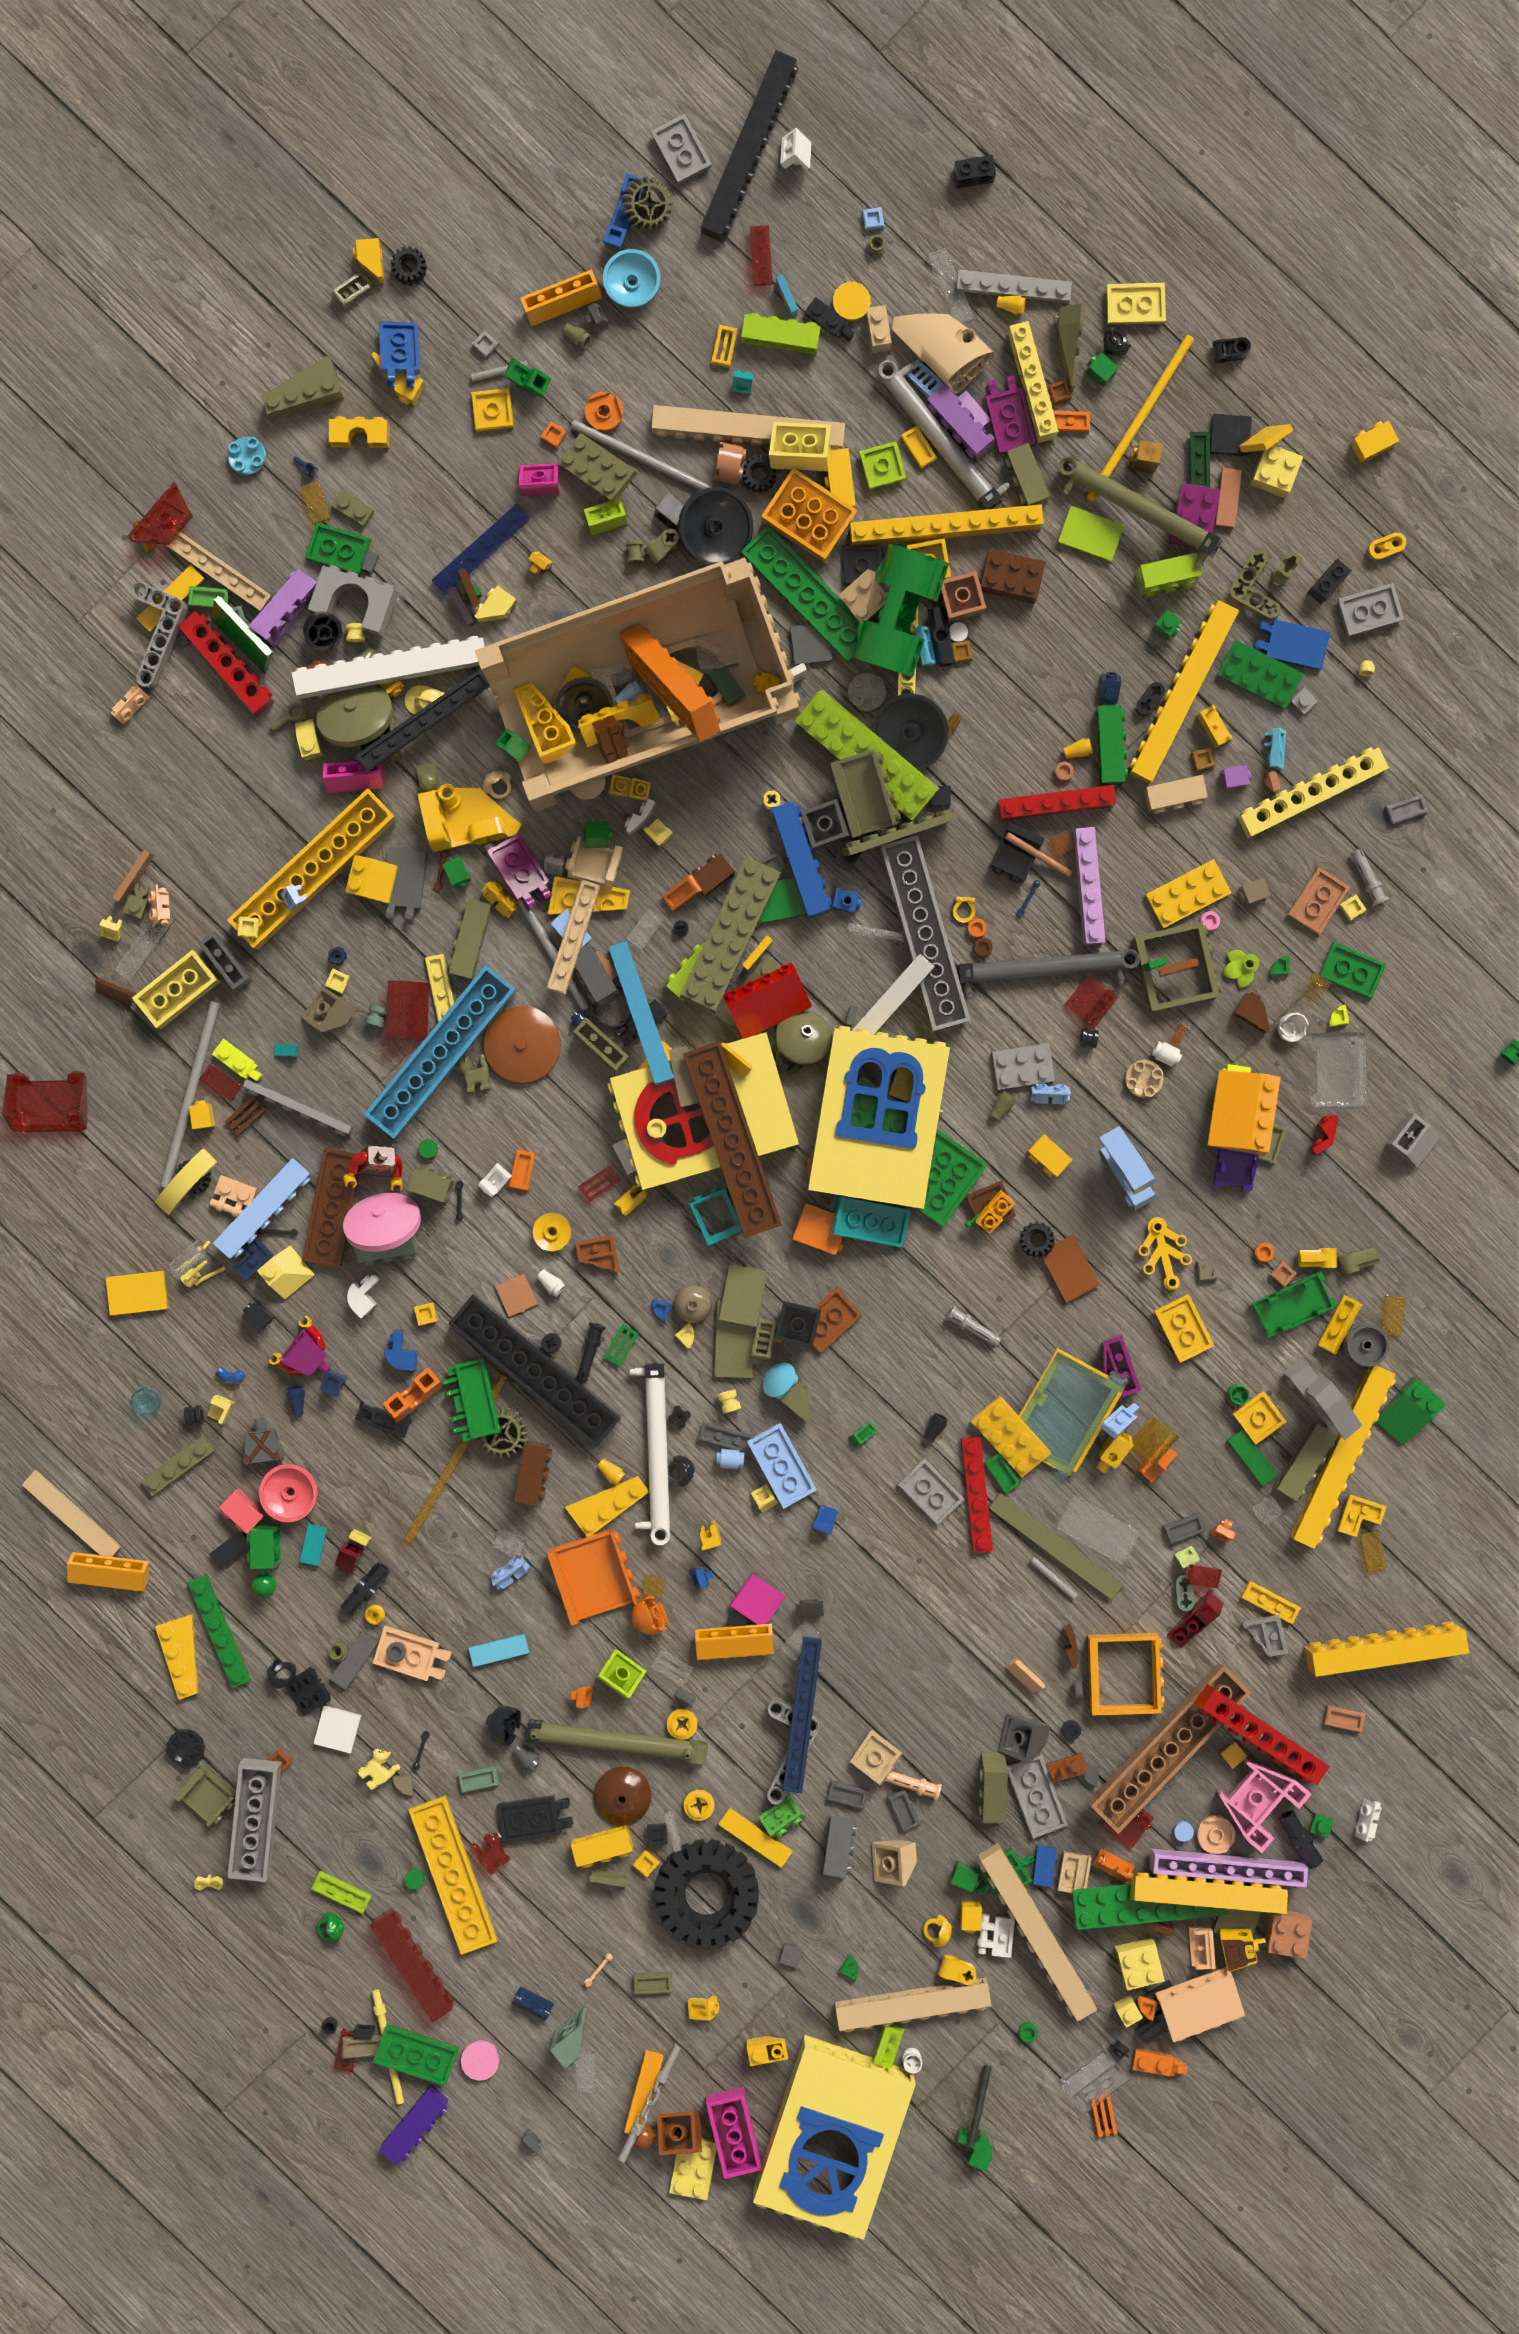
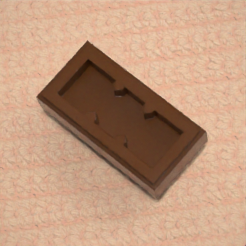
(467, 588)

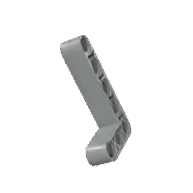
(160, 632)
(782, 1715)

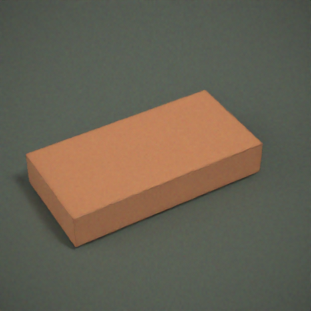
(1344, 1718)

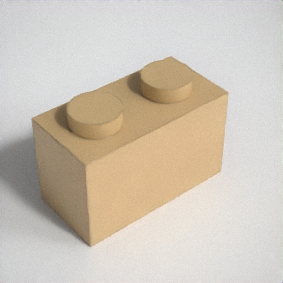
(878, 329)

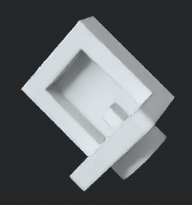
(494, 1180)

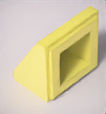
(764, 1498)

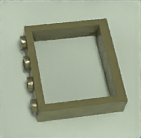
(1147, 979)

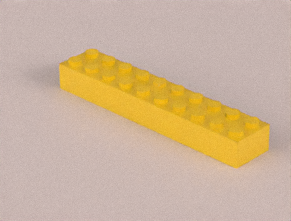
(316, 865)

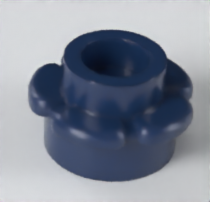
(332, 956)
(578, 1017)

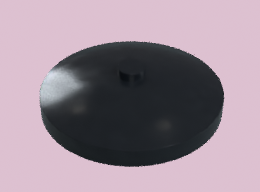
(715, 526)
(913, 728)

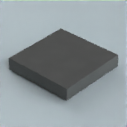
(809, 646)

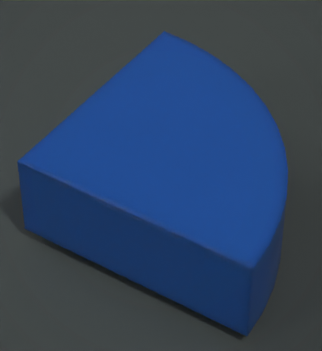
(661, 1309)

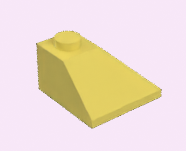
(286, 1272)

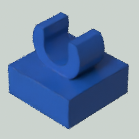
(699, 1577)

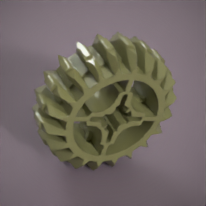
(647, 196)
(509, 1438)

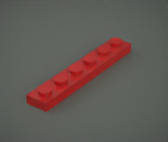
(977, 1494)

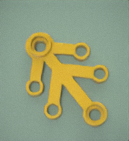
(1163, 1250)

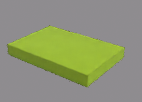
(1091, 534)

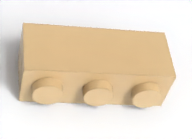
(1175, 794)

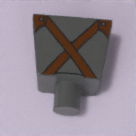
(262, 1444)

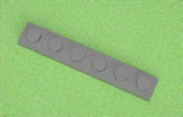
(1013, 286)
(305, 1111)

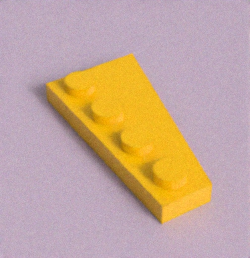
(566, 890)
(601, 1508)
(180, 1654)

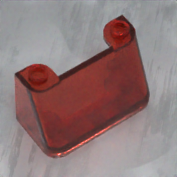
(46, 1104)

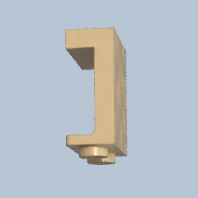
(594, 864)

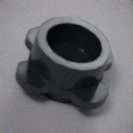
(684, 1416)
(1120, 2049)

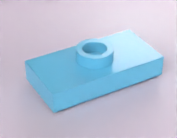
(928, 652)

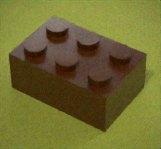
(1012, 576)
(533, 1473)

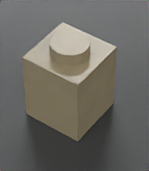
(1254, 891)

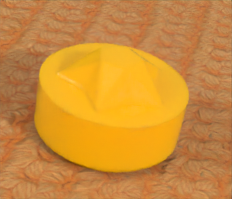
(374, 1614)

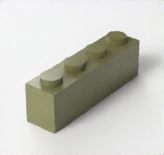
(470, 939)
(1305, 1461)

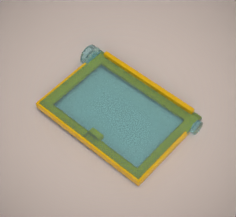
(1069, 1409)

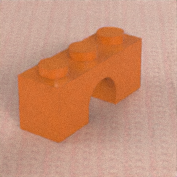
(403, 1404)

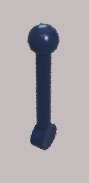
(1021, 912)

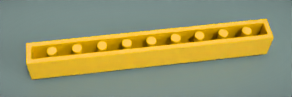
(946, 525)
(1183, 692)
(1341, 1459)

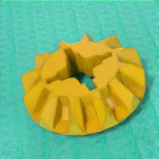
(682, 1733)
(693, 1812)

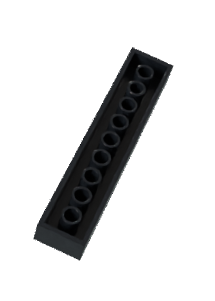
(535, 1370)

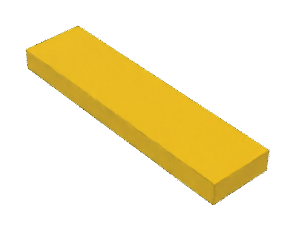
(179, 588)
(755, 1837)

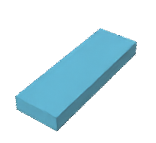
(499, 1650)

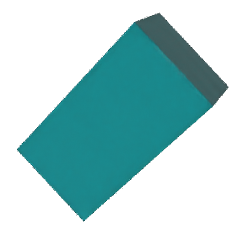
(286, 1050)

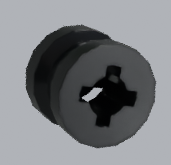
(1089, 1038)
(552, 1339)
(194, 1415)

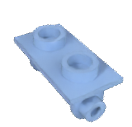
(1059, 1093)
(502, 1576)

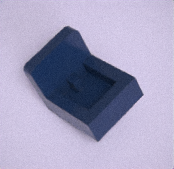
(1109, 687)

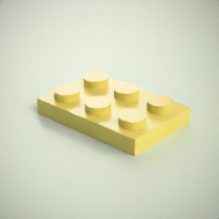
(1135, 303)
(694, 2171)

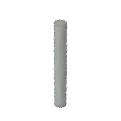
(491, 373)
(1053, 1578)

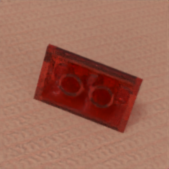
(407, 1010)

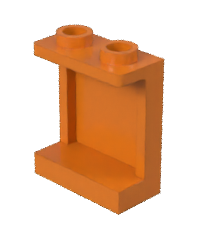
(815, 1230)

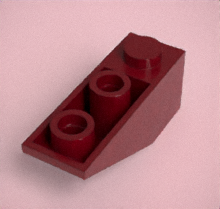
(1196, 1619)

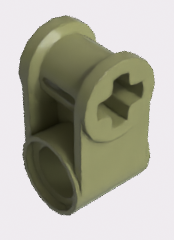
(659, 548)

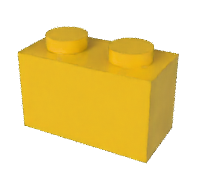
(1374, 442)
(1049, 1156)

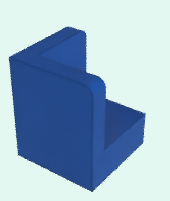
(825, 1519)

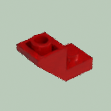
(1328, 1129)

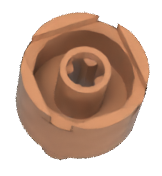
(728, 463)

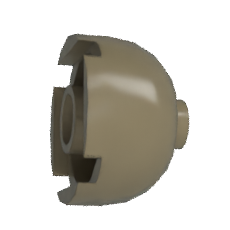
(693, 1304)

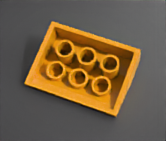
(808, 515)
(1244, 1112)

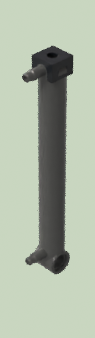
(1047, 966)

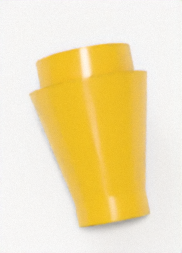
(1012, 304)
(1078, 749)
(612, 1472)

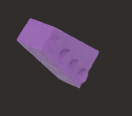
(960, 423)
(284, 608)

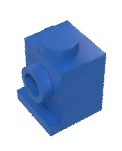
(839, 903)

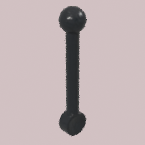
(459, 1216)
(293, 1232)
(425, 1735)

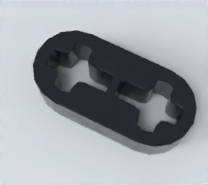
(1153, 701)

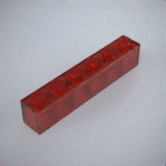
(412, 1965)

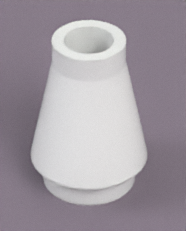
(551, 1283)

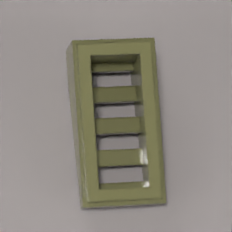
(346, 303)
(759, 1356)

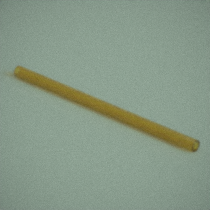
(447, 1473)

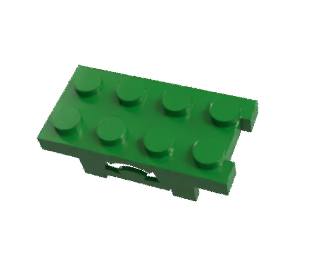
(1293, 1304)

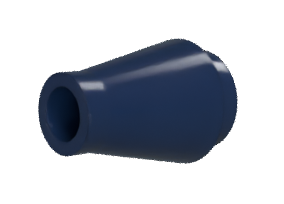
(296, 1399)

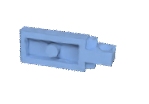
(1120, 1420)

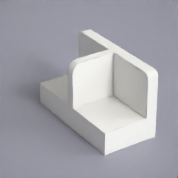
(795, 150)

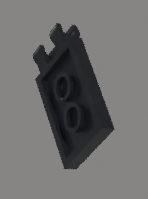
(532, 1818)

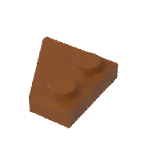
(599, 1252)

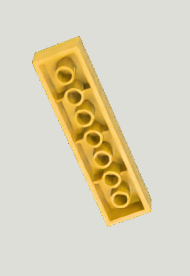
(1386, 1649)

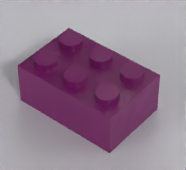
(1197, 506)

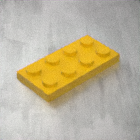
(1188, 893)
(1010, 1436)

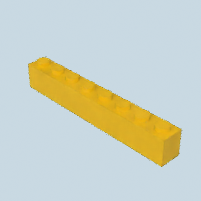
(1208, 1894)

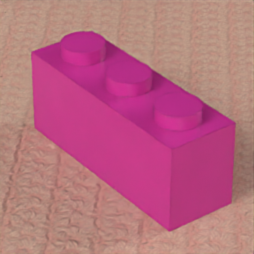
(351, 777)

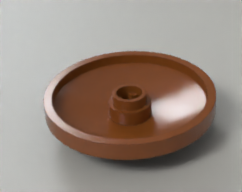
(522, 1044)

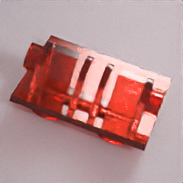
(1091, 1001)
(1133, 1830)

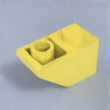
(496, 607)

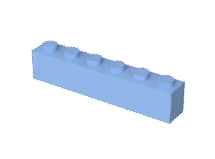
(265, 1204)

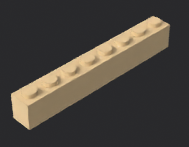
(912, 2004)

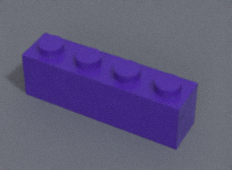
(414, 2124)

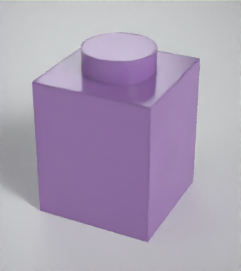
(1235, 777)

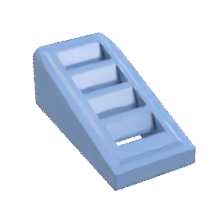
(928, 374)

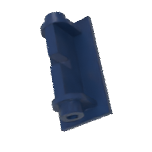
(532, 2003)

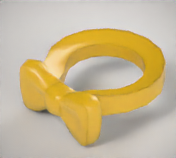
(959, 900)

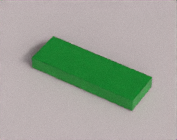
(1252, 1457)

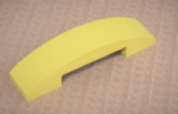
(185, 1181)

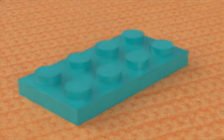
(870, 1221)

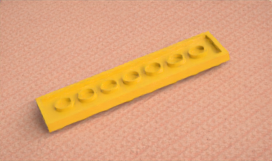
(453, 1875)

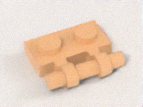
(233, 1190)

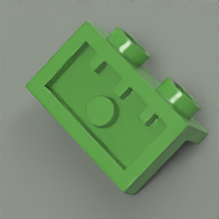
(782, 1817)

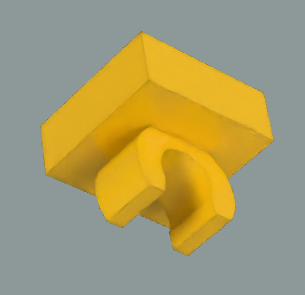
(540, 562)

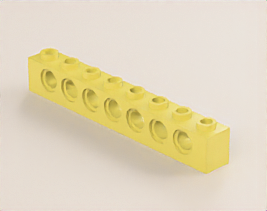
(1374, 761)

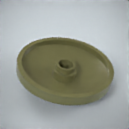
(354, 716)

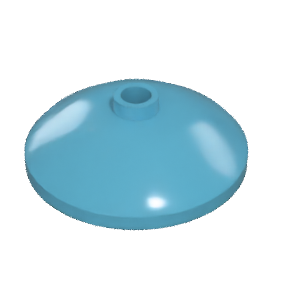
(627, 267)

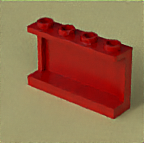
(767, 1000)

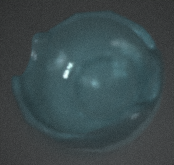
(145, 1400)

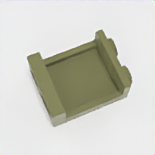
(206, 1795)

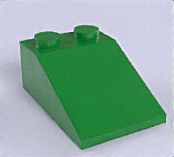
(1409, 1411)

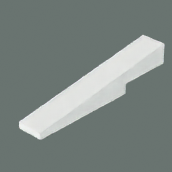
(895, 995)

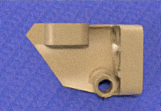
(944, 347)

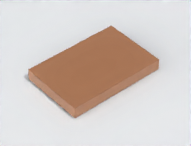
(1318, 901)

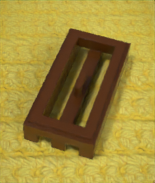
(234, 1126)

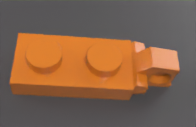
(1157, 2063)

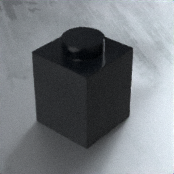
(257, 1316)

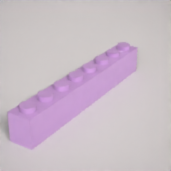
(1228, 1867)

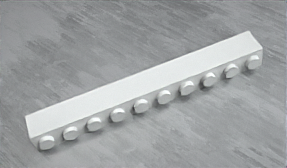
(386, 668)

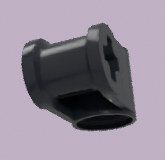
(1227, 350)

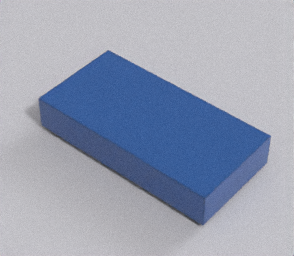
(1044, 1865)

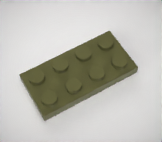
(597, 468)

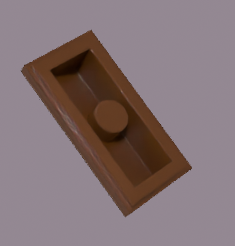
(114, 992)

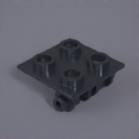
(308, 1691)

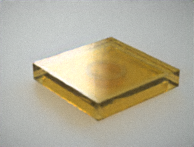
(1154, 1440)

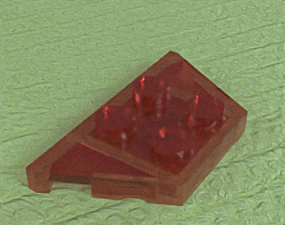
(163, 520)

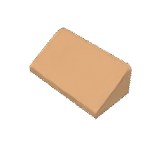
(1025, 1675)

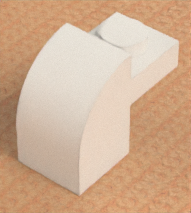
(358, 1298)

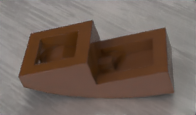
(1071, 1650)

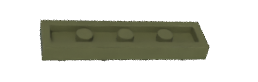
(178, 1465)

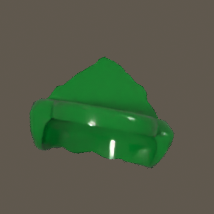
(334, 1927)

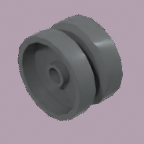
(1376, 1342)

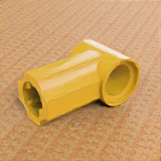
(1323, 1257)

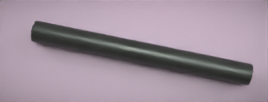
(979, 2105)

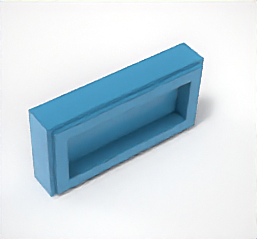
(787, 296)

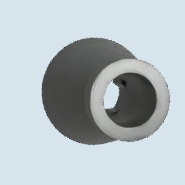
(527, 1758)

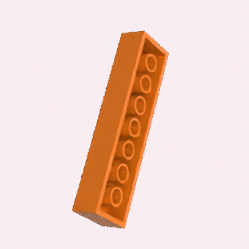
(670, 682)

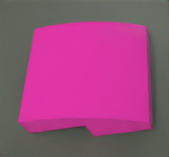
(757, 1600)

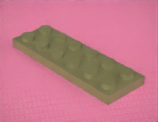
(904, 830)

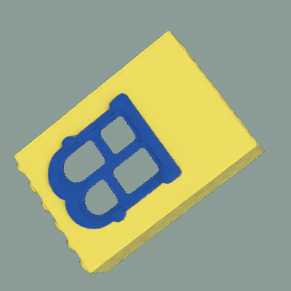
(875, 1161)

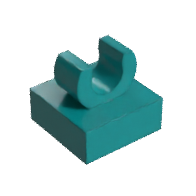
(742, 382)

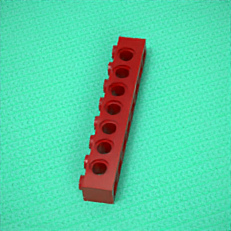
(1314, 1767)

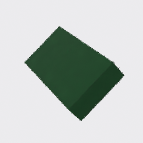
(726, 685)

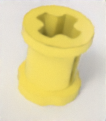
(771, 794)

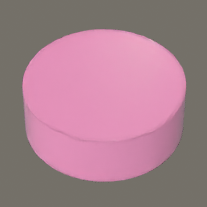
(1211, 920)

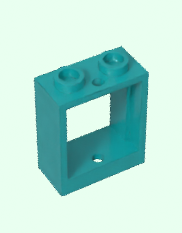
(725, 1233)

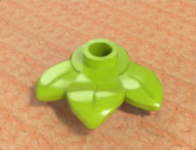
(1238, 969)

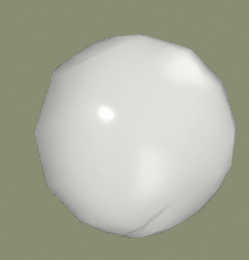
(1292, 1027)

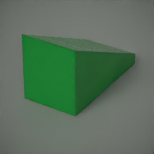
(863, 1434)

